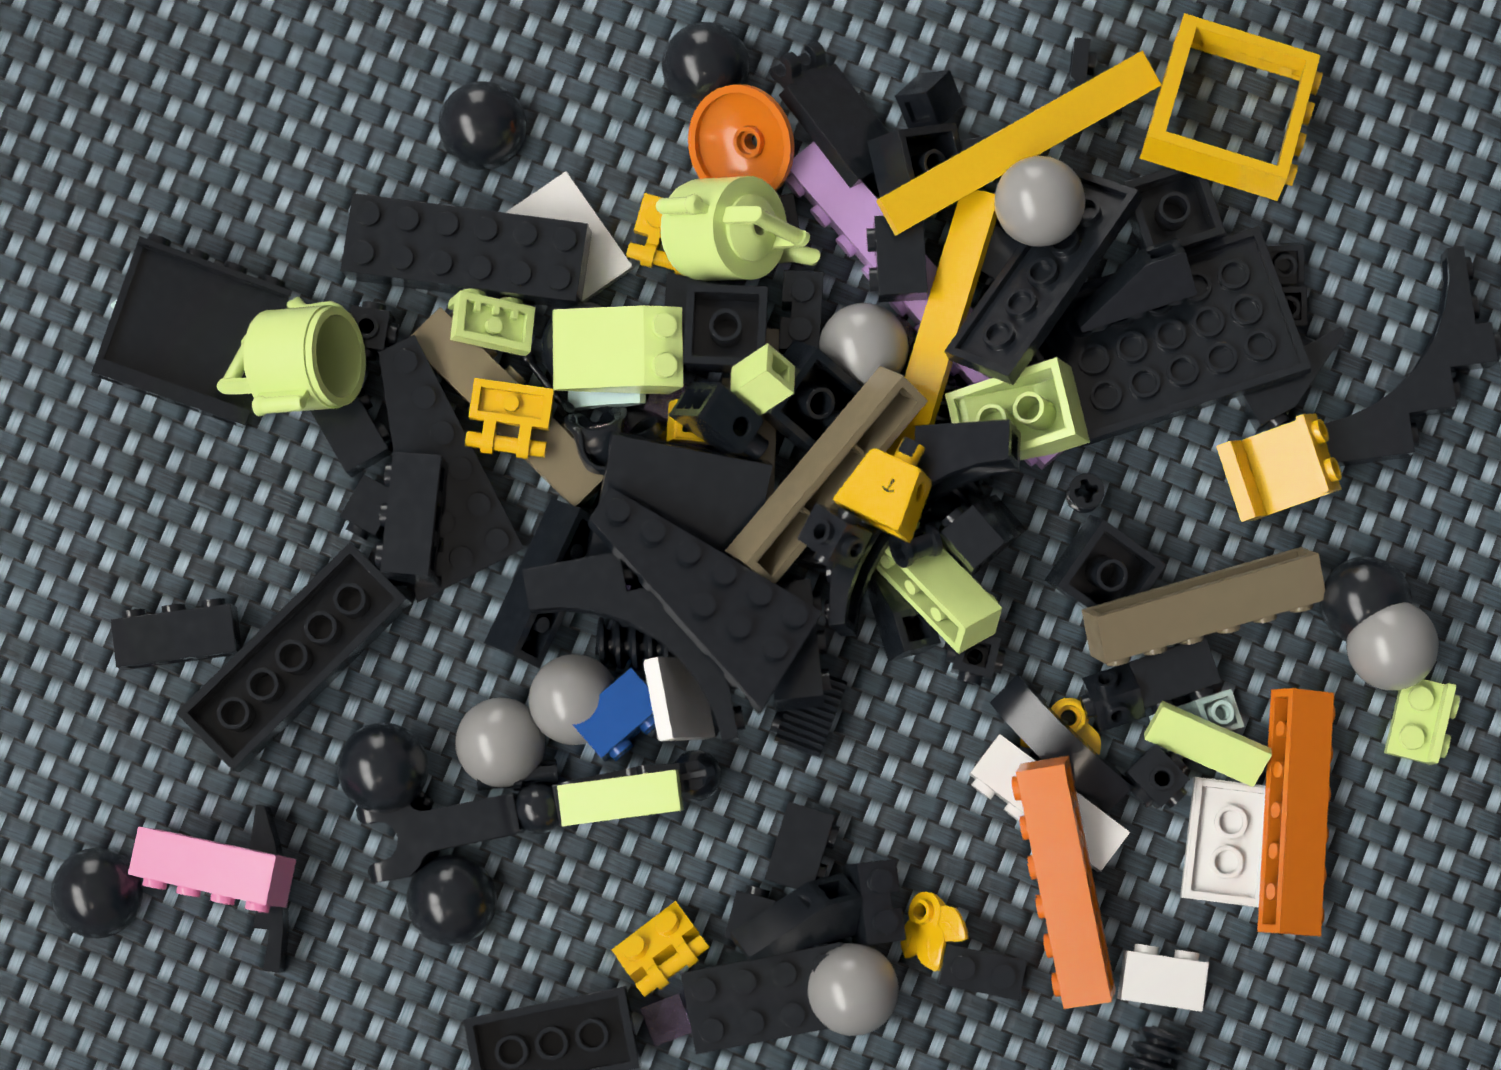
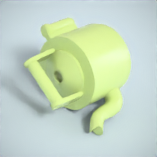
(730, 230)
(299, 359)

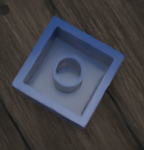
(620, 715)

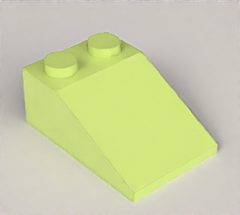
(618, 349)
(1039, 404)

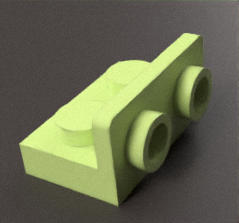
(492, 322)
(1422, 721)

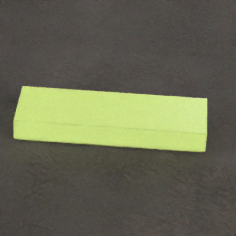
(1207, 743)
(620, 797)

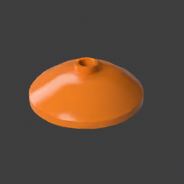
(723, 134)

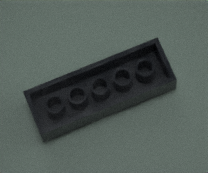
(464, 249)
(293, 658)

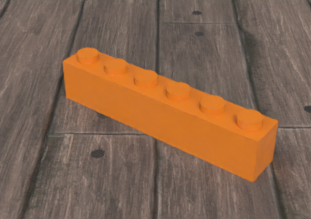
(1296, 812)
(1065, 882)

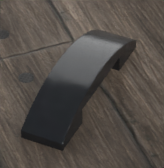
(1052, 738)

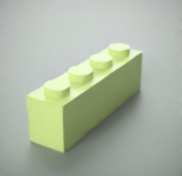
(945, 597)

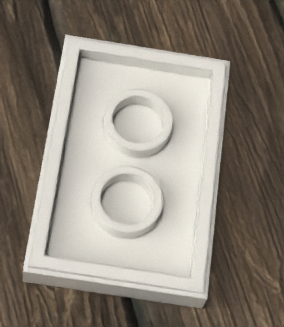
(564, 201)
(677, 701)
(1224, 842)

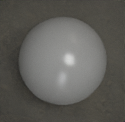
(1039, 201)
(863, 339)
(1393, 647)
(567, 694)
(499, 742)
(853, 989)

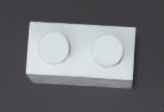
(1163, 979)

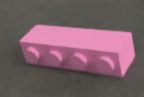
(211, 867)

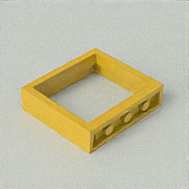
(1214, 162)

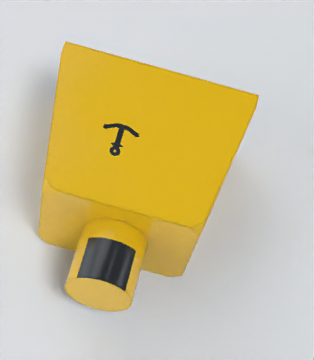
(888, 490)

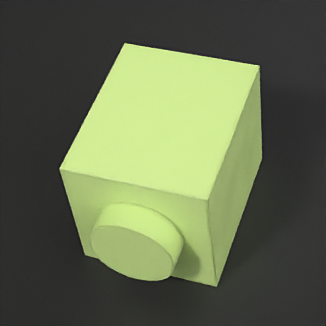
(763, 379)

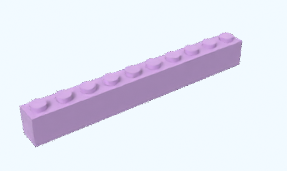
(849, 214)

